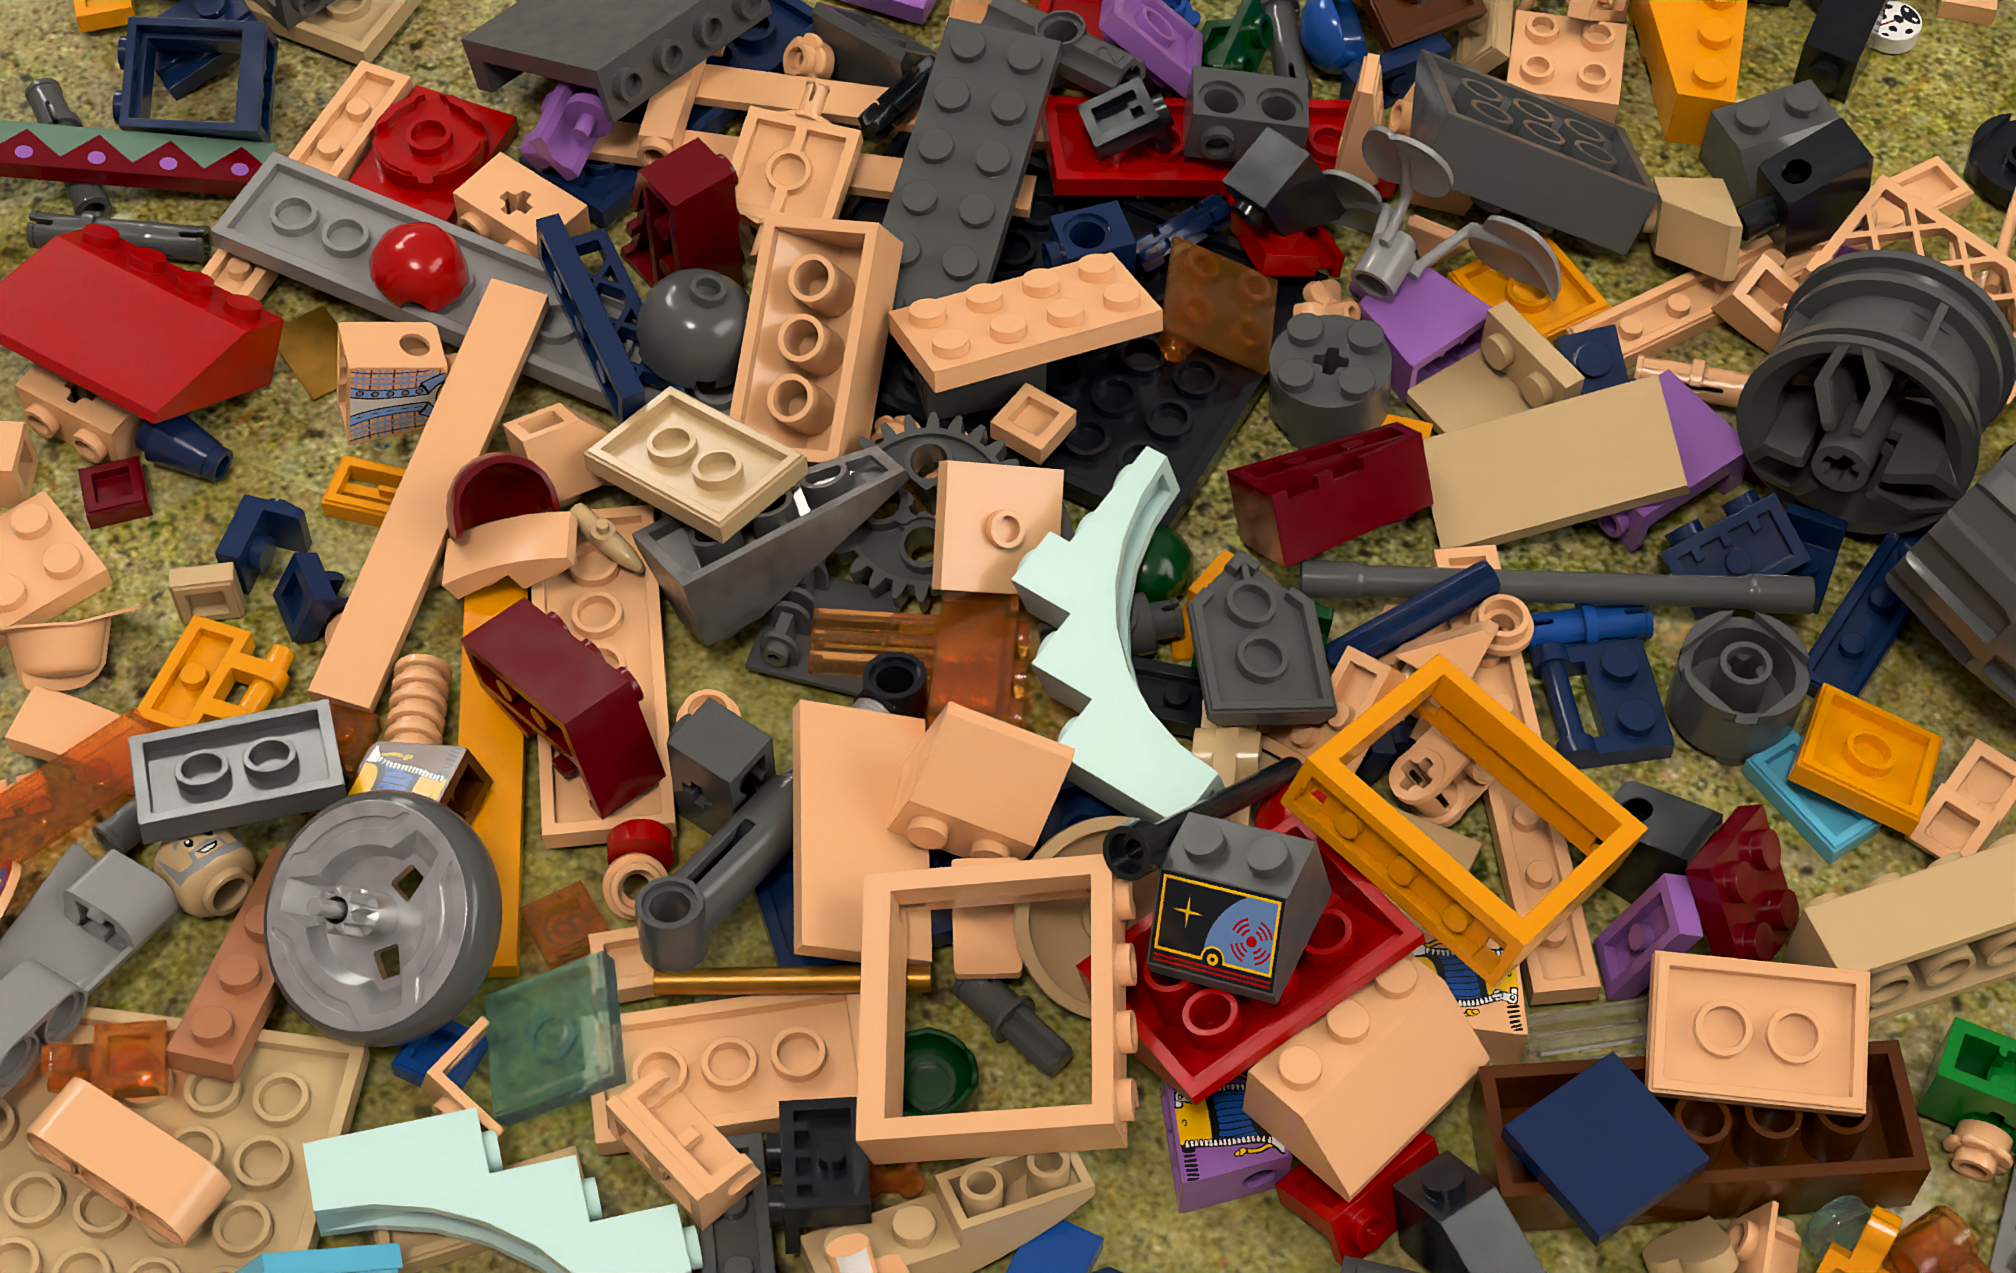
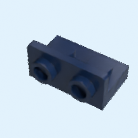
(1747, 542)

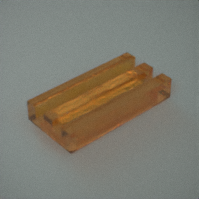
(873, 634)

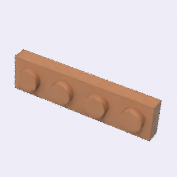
(233, 995)

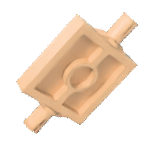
(793, 162)

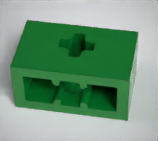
(1972, 1078)

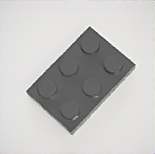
(236, 771)

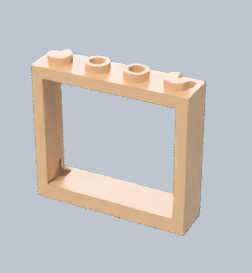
(880, 1082)

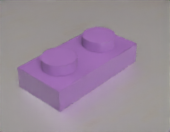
(1658, 920)

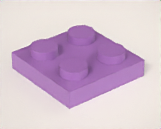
(1156, 36)

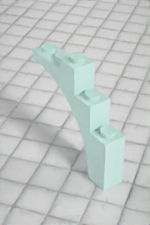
(1087, 663)
(451, 1182)

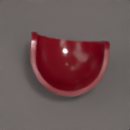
(495, 489)

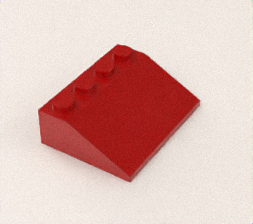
(135, 325)
(1209, 1036)

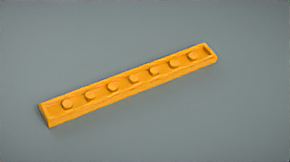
(502, 754)

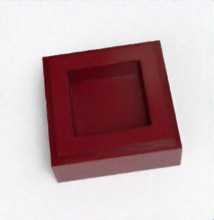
(115, 492)

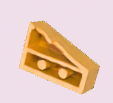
(1690, 58)

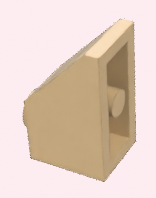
(1695, 225)

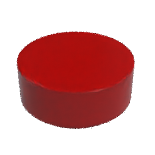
(642, 837)

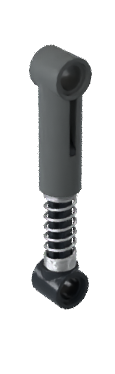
(684, 909)

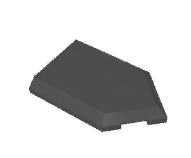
(1259, 650)

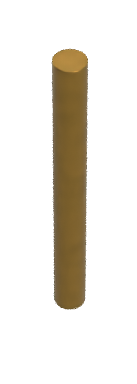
(776, 980)

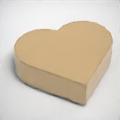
(1692, 1249)

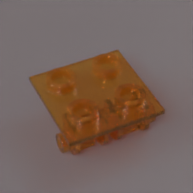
(1216, 307)

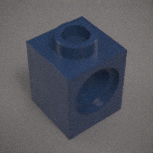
(1090, 231)

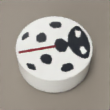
(1898, 29)

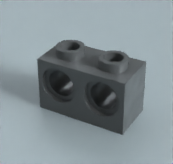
(1233, 108)

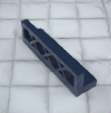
(594, 329)

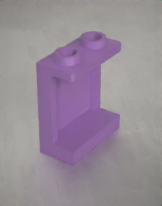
(1708, 454)

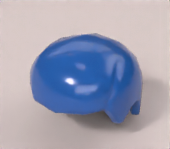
(1332, 35)

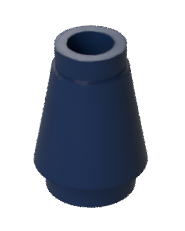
(184, 447)

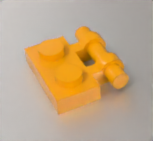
(203, 671)

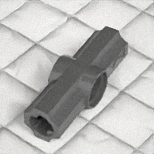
(1084, 57)

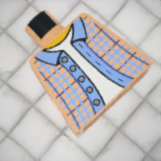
(388, 377)

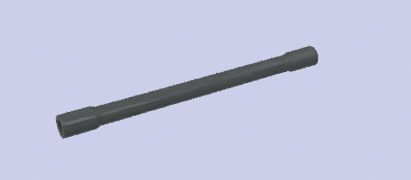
(1756, 593)

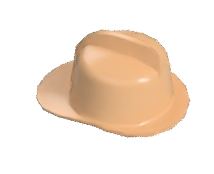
(60, 653)

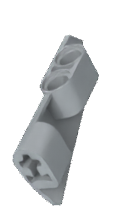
(69, 943)

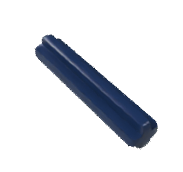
(1418, 614)

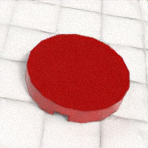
(429, 142)

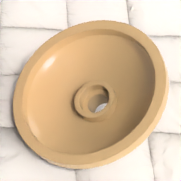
(1057, 933)

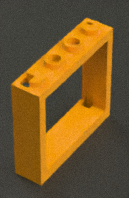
(1418, 871)

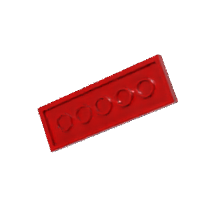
(1147, 172)

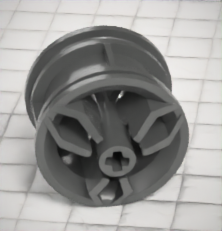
(1878, 391)

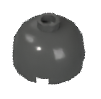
(693, 327)

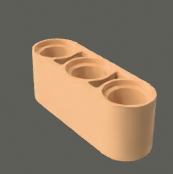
(128, 1161)

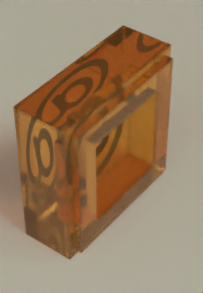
(562, 924)

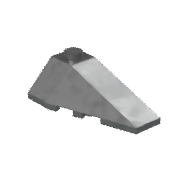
(737, 582)

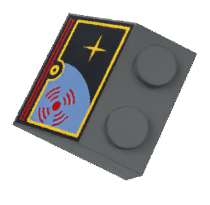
(1236, 906)

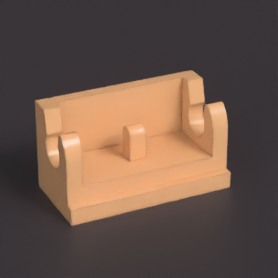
(680, 1148)

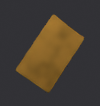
(311, 351)

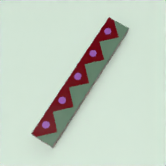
(129, 158)

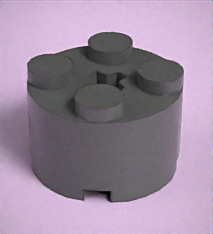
(1329, 378)
(1738, 685)

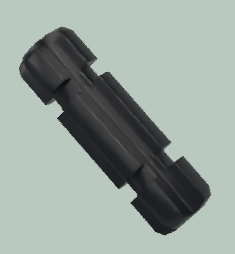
(896, 102)

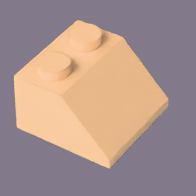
(978, 786)

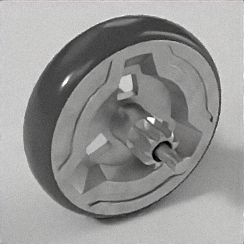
(341, 907)

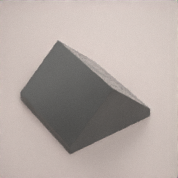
(866, 47)

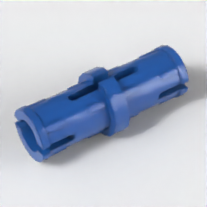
(1591, 625)

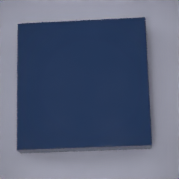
(1604, 1148)

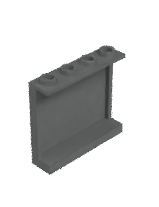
(607, 45)

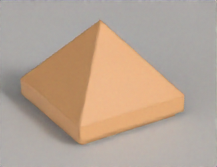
(1431, 234)

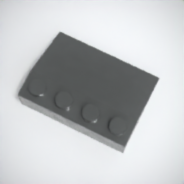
(1532, 155)

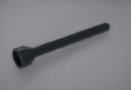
(1141, 846)

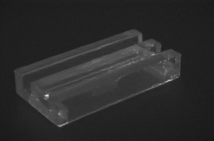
(1585, 1019)

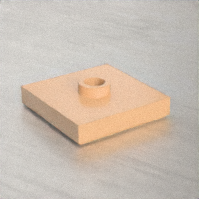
(990, 521)

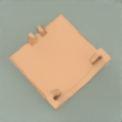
(1569, 61)

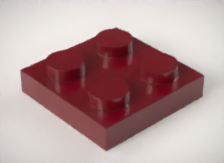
(1743, 888)

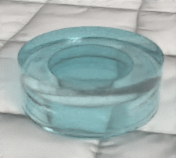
(1837, 1221)

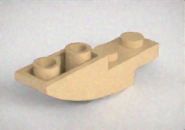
(971, 1217)

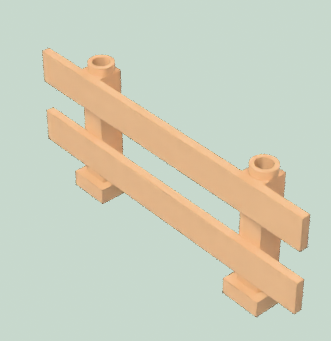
(738, 89)

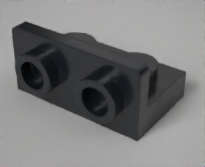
(820, 1168)

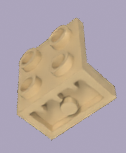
(1504, 377)

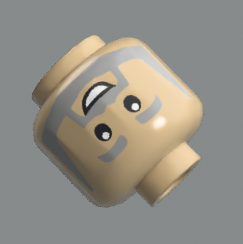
(207, 871)

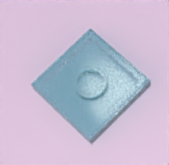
(554, 1039)

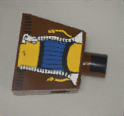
(432, 770)

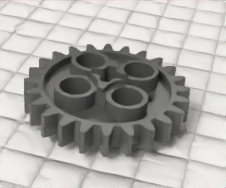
(885, 545)

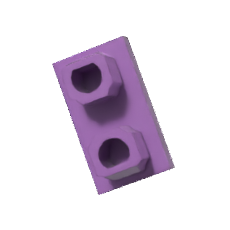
(566, 130)

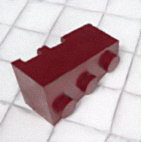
(1330, 492)

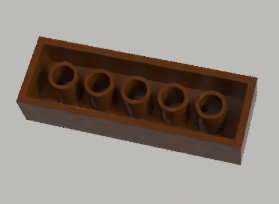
(1752, 1150)

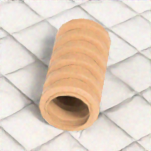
(418, 700)

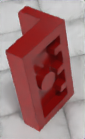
(1369, 1217)

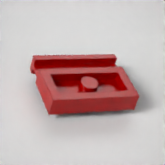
(1288, 255)

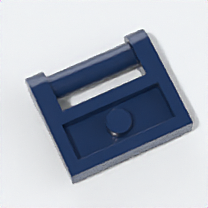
(1620, 697)

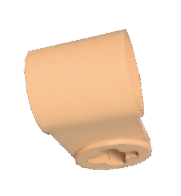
(1444, 772)

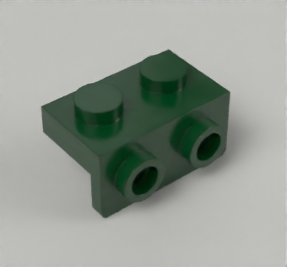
(1237, 42)

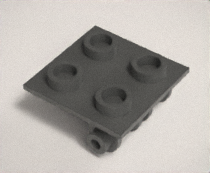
(786, 629)

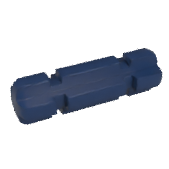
(1191, 225)

